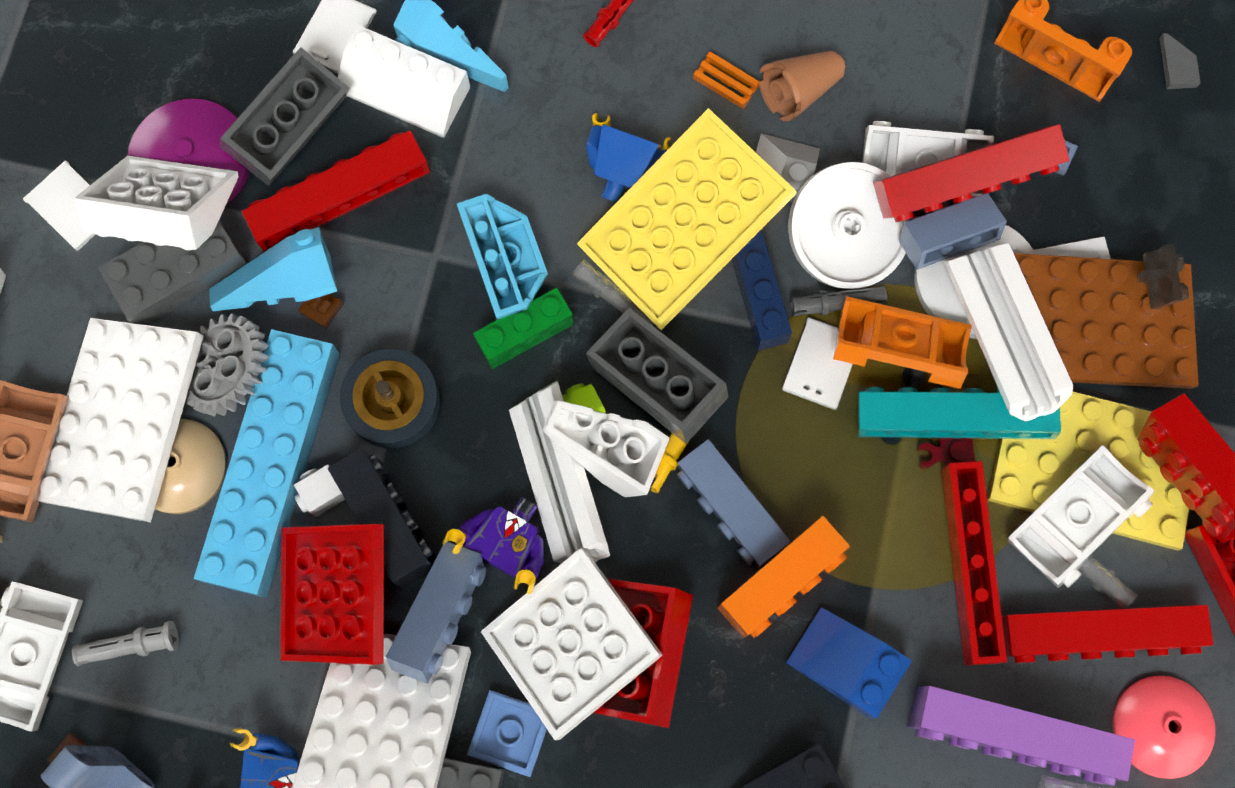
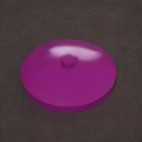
(188, 134)

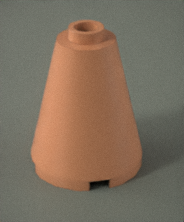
(799, 81)

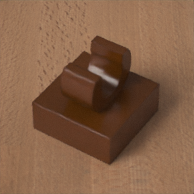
(321, 309)

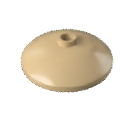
(197, 470)

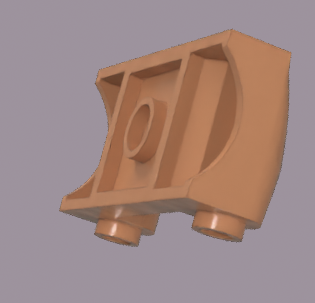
(26, 438)

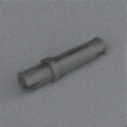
(833, 301)

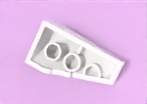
(610, 447)

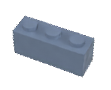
(952, 231)

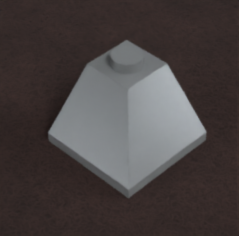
(789, 159)

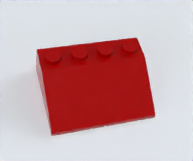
(665, 619)

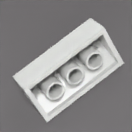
(402, 81)

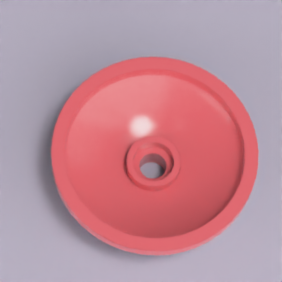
(1144, 715)

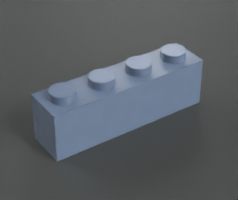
(733, 504)
(436, 613)

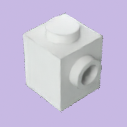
(317, 491)

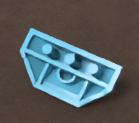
(504, 253)

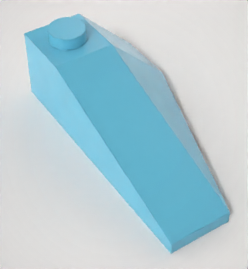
(425, 30)
(292, 268)

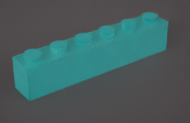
(946, 415)

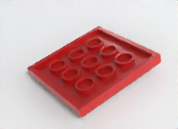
(332, 594)

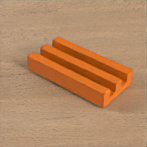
(732, 71)

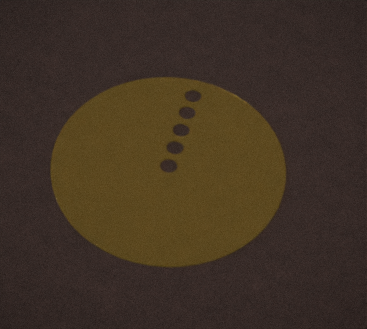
(812, 464)

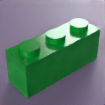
(524, 329)

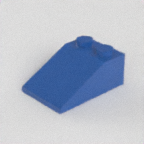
(849, 663)

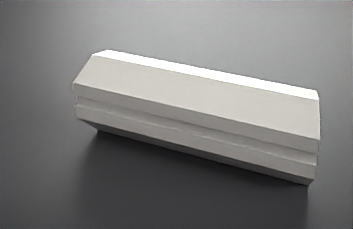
(1011, 331)
(557, 482)

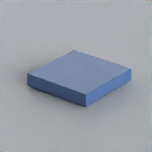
(508, 734)

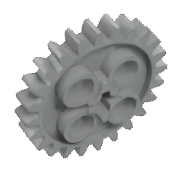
(226, 365)

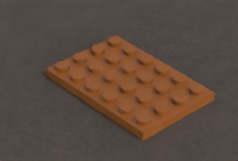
(1106, 322)

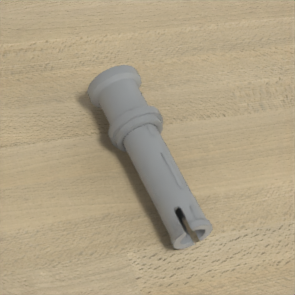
(141, 641)

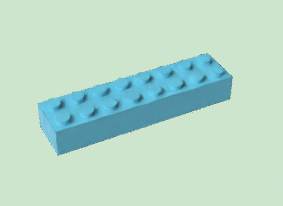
(267, 463)

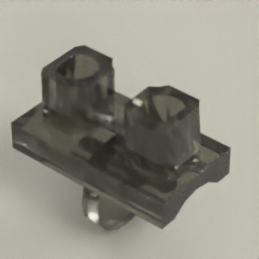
(1163, 277)

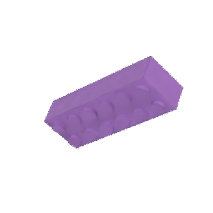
(1027, 735)

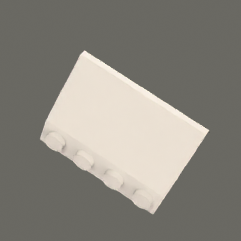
(156, 202)

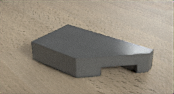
(1179, 64)

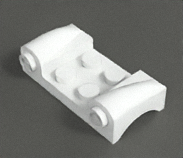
(905, 149)
(1080, 517)
(31, 645)

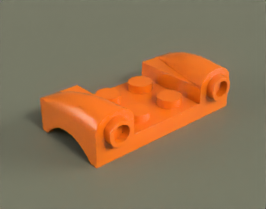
(1061, 53)
(903, 339)

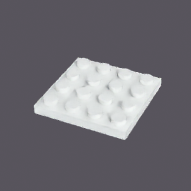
(570, 644)

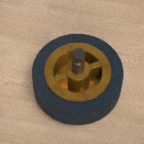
(390, 398)

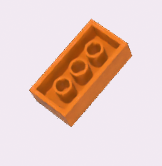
(786, 574)

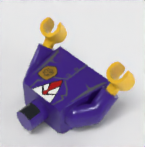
(504, 541)

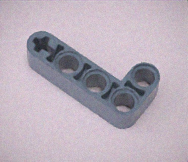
(94, 768)

